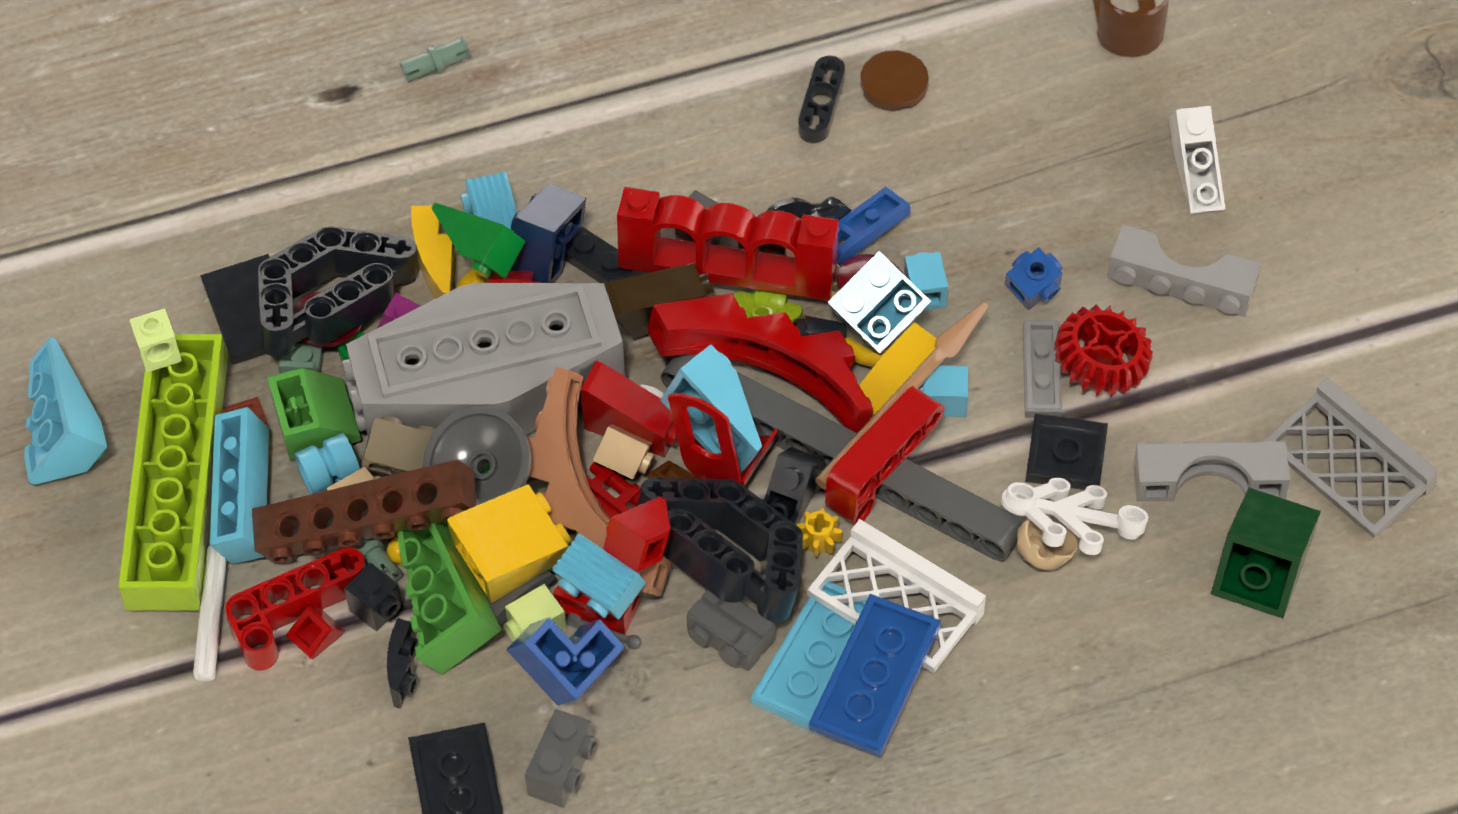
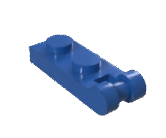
(870, 222)

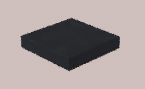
(1066, 450)

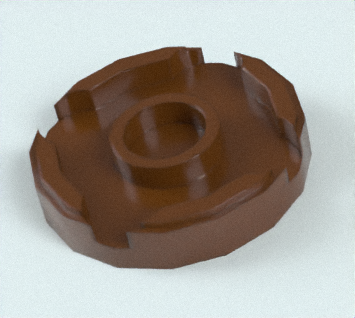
(894, 80)

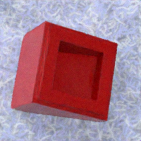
(314, 631)

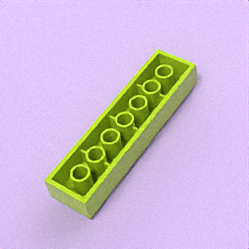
(173, 479)

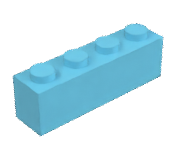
(238, 482)

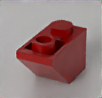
(639, 534)

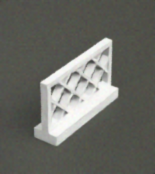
(908, 568)

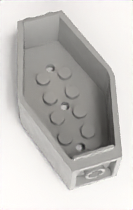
(529, 335)

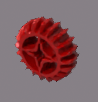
(1100, 360)

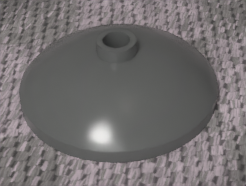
(482, 437)

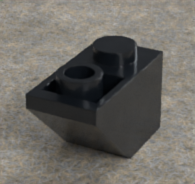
(793, 483)

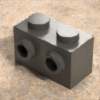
(559, 758)

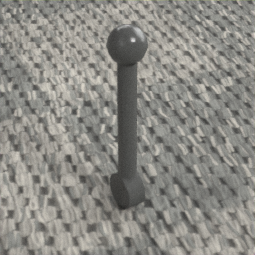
(632, 641)

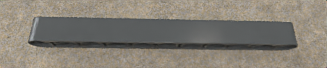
(907, 488)

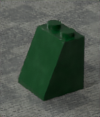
(1265, 552)

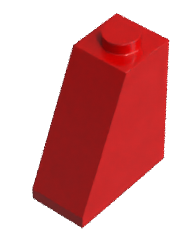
(617, 400)

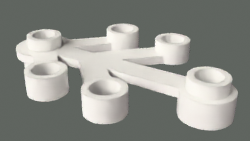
(1030, 502)

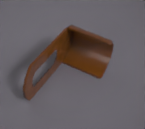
(1131, 32)

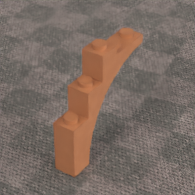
(558, 462)

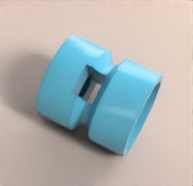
(326, 465)

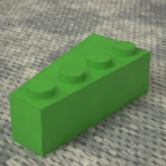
(446, 599)

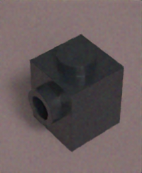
(373, 597)

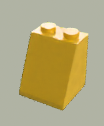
(508, 540)

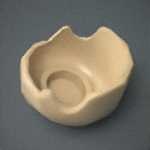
(1038, 553)

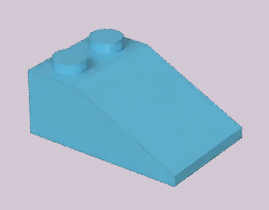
(717, 383)

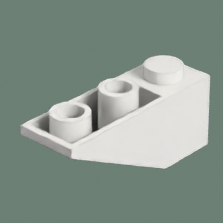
(1197, 158)

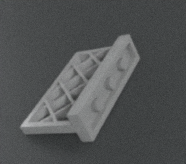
(1379, 443)

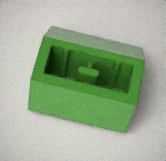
(311, 408)

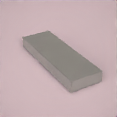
(1041, 371)

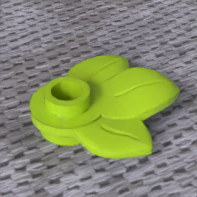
(767, 303)

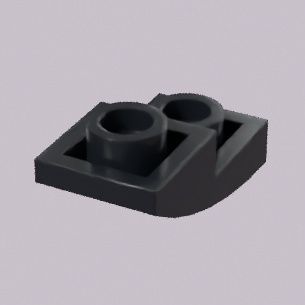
(399, 662)

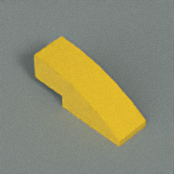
(434, 251)
(897, 365)

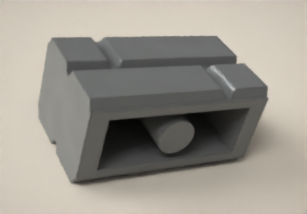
(731, 629)

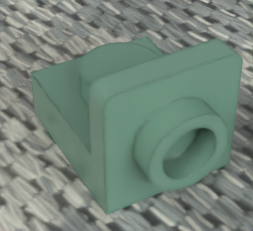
(302, 356)

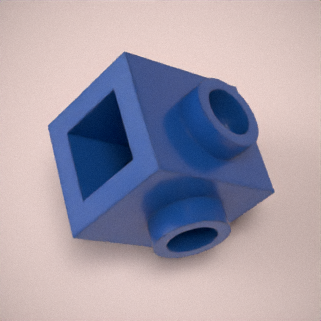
(1034, 277)

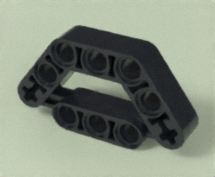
(371, 268)
(695, 547)

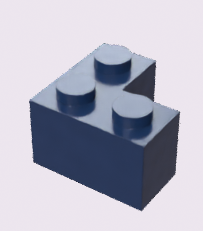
(547, 227)

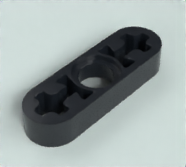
(825, 111)

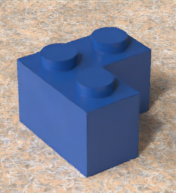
(564, 664)

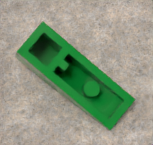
(482, 242)

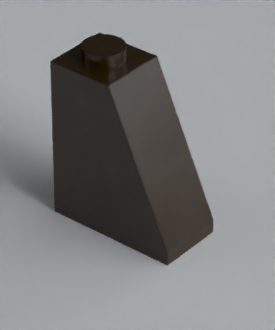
(635, 296)

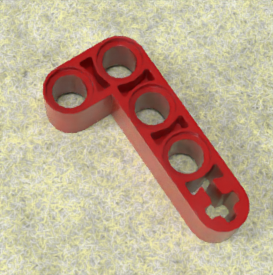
(879, 452)
(294, 588)

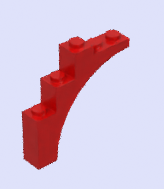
(769, 341)

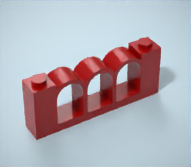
(809, 239)

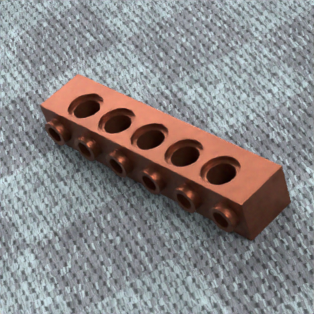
(277, 521)

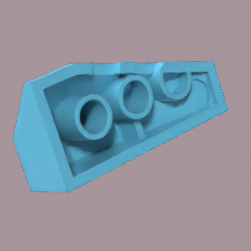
(62, 421)

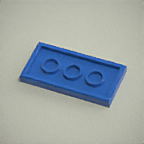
(874, 675)

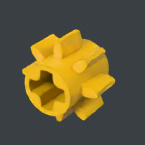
(820, 532)

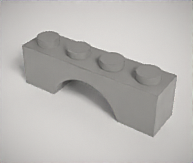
(1222, 285)
(1166, 467)

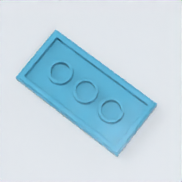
(805, 661)

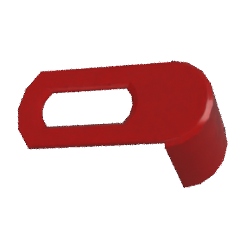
(699, 460)

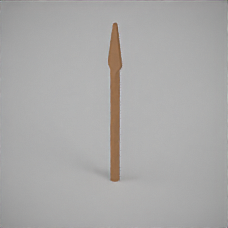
(946, 347)

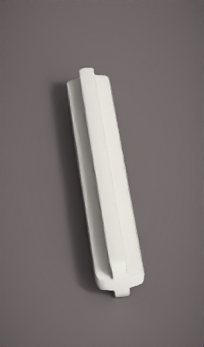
(210, 616)

